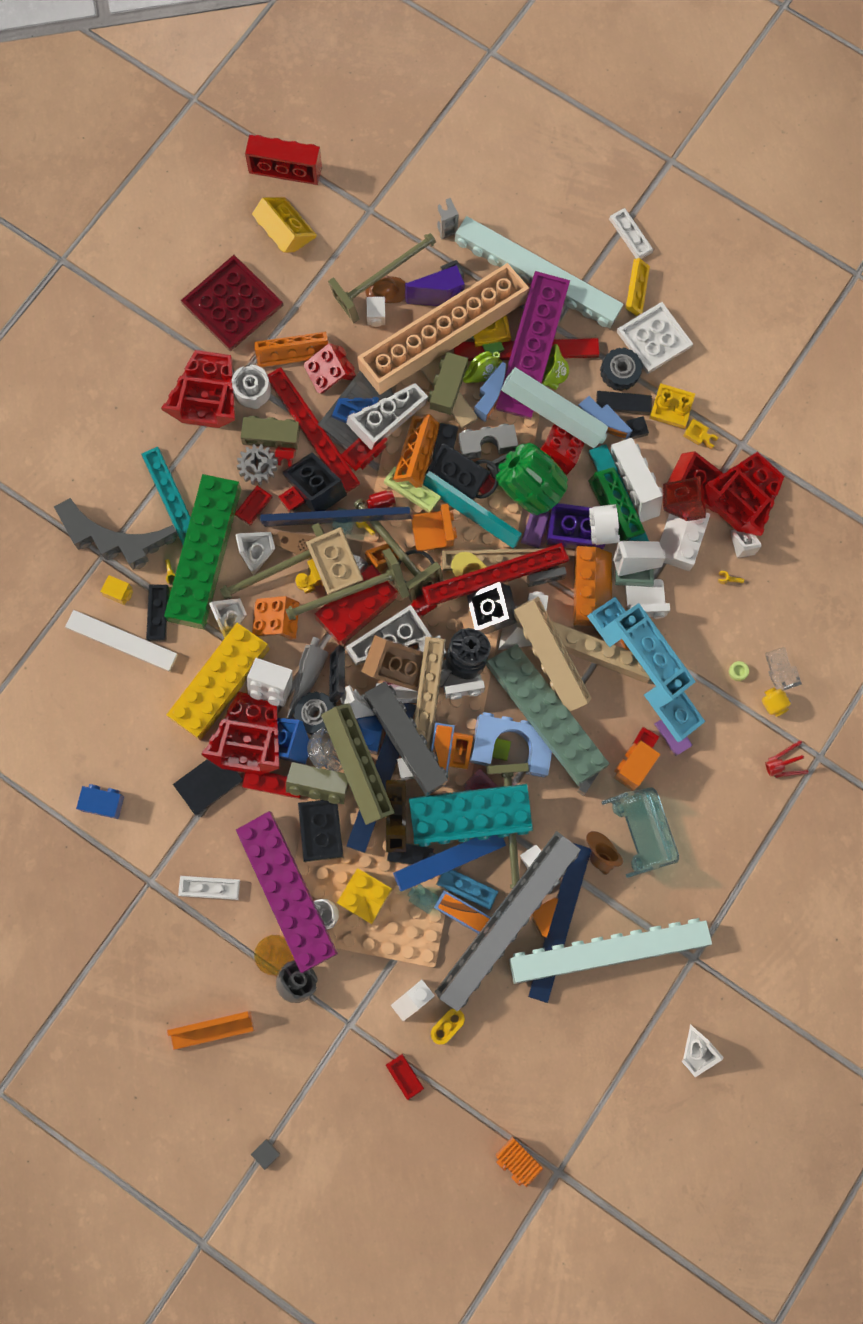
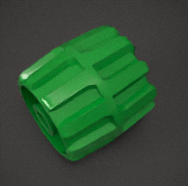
(532, 479)

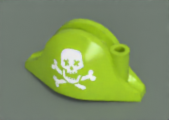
(482, 367)
(556, 369)

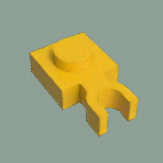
(698, 433)

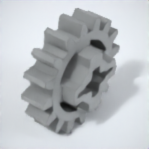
(265, 463)

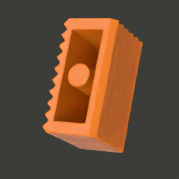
(519, 1162)

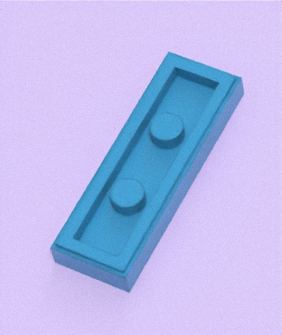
(468, 888)

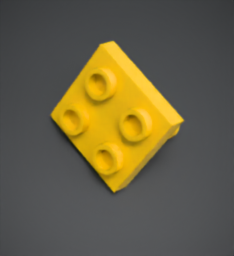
(672, 406)

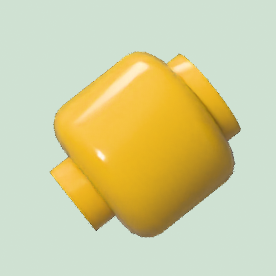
(776, 701)

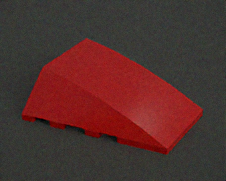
(204, 391)
(746, 494)
(246, 737)

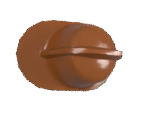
(389, 287)
(603, 852)

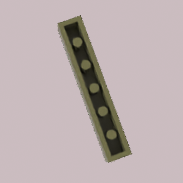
(357, 763)

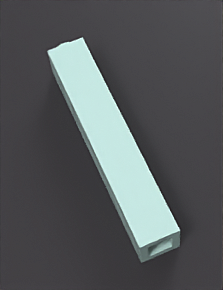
(555, 408)

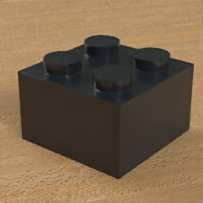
(492, 608)

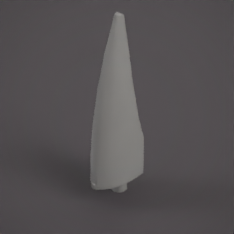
(309, 671)

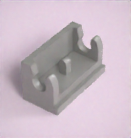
(449, 220)

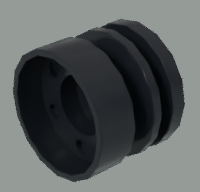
(468, 653)

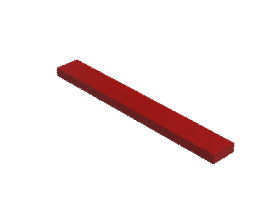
(568, 348)
(309, 426)
(493, 574)

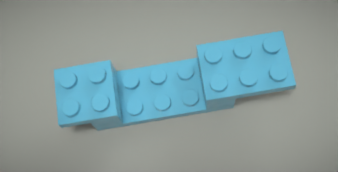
(656, 659)

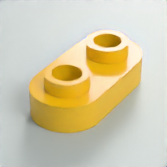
(447, 1026)

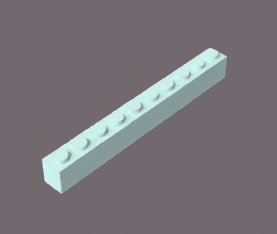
(500, 251)
(610, 951)

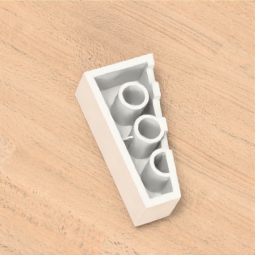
(387, 415)
(637, 479)
(401, 628)

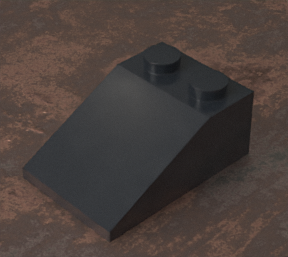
(315, 483)

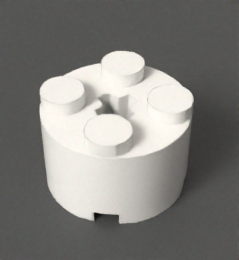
(251, 386)
(604, 524)

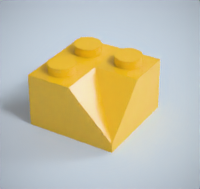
(364, 896)

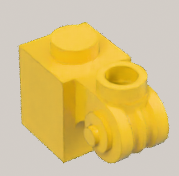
(308, 583)

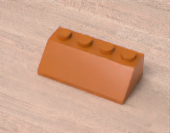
(591, 582)

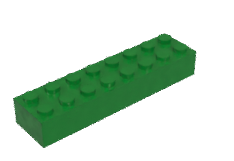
(203, 552)

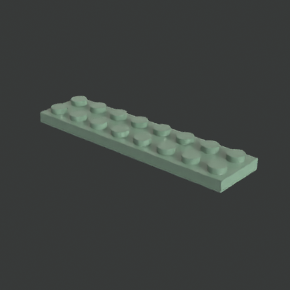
(547, 714)

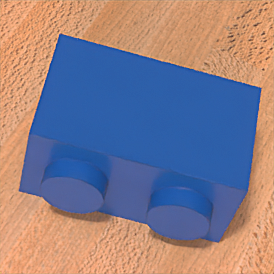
(100, 802)

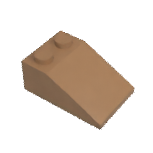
(394, 663)

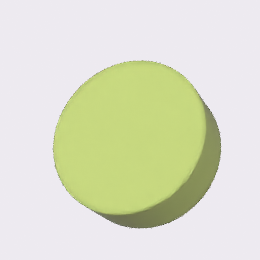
(738, 671)

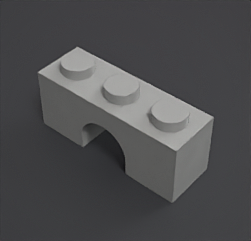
(502, 436)

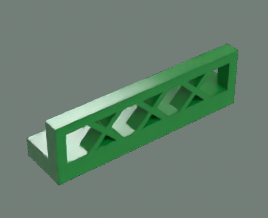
(605, 496)

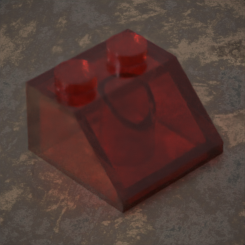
(685, 499)

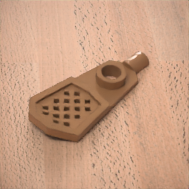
(293, 542)

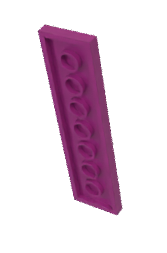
(535, 335)
(286, 892)

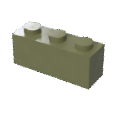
(448, 383)
(270, 432)
(317, 783)

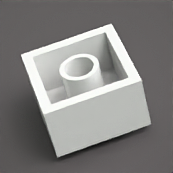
(269, 682)

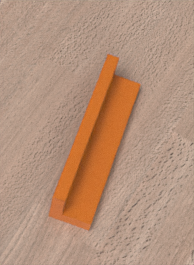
(289, 349)
(421, 448)
(211, 1030)

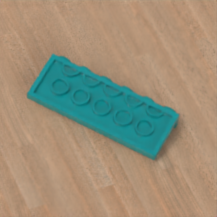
(471, 814)

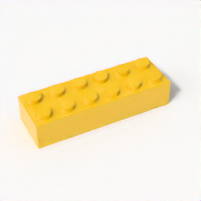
(217, 681)

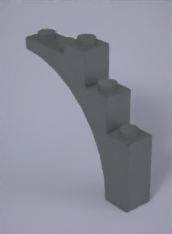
(110, 543)

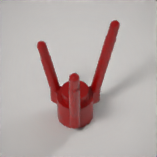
(775, 766)

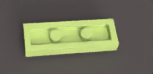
(420, 496)

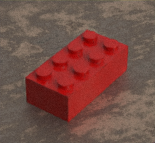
(283, 159)
(352, 613)

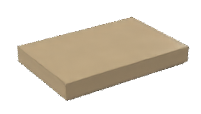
(334, 561)

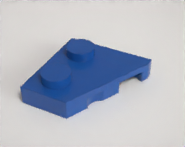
(349, 406)

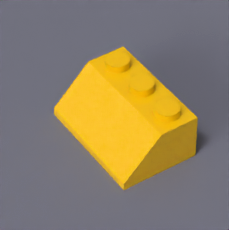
(283, 223)

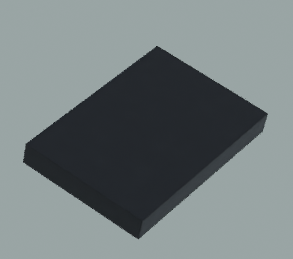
(458, 471)
(206, 785)
(320, 830)

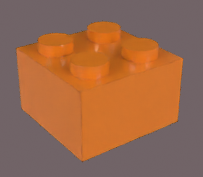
(636, 766)

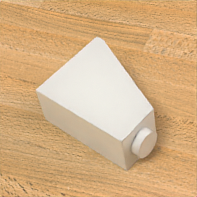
(638, 556)
(412, 1000)

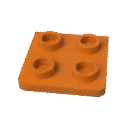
(434, 529)
(272, 619)

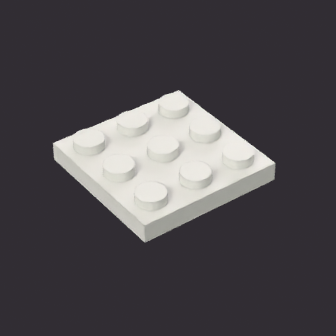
(655, 337)

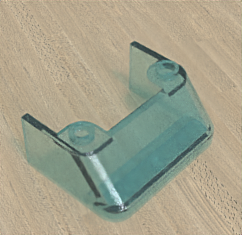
(648, 829)

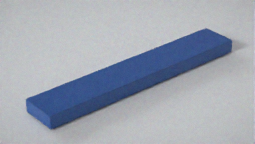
(446, 861)

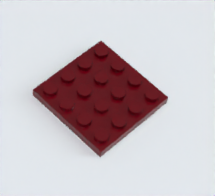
(232, 302)

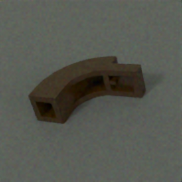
(397, 821)

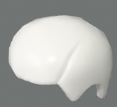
(328, 912)

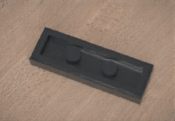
(625, 402)
(157, 605)
(337, 674)

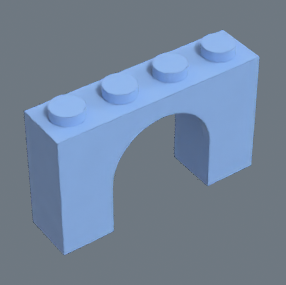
(490, 727)

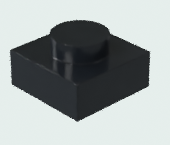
(638, 427)

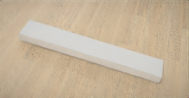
(121, 640)

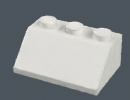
(682, 540)

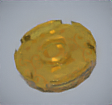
(272, 954)

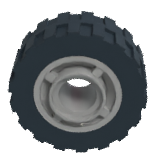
(619, 379)
(308, 706)

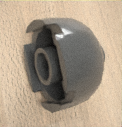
(294, 985)

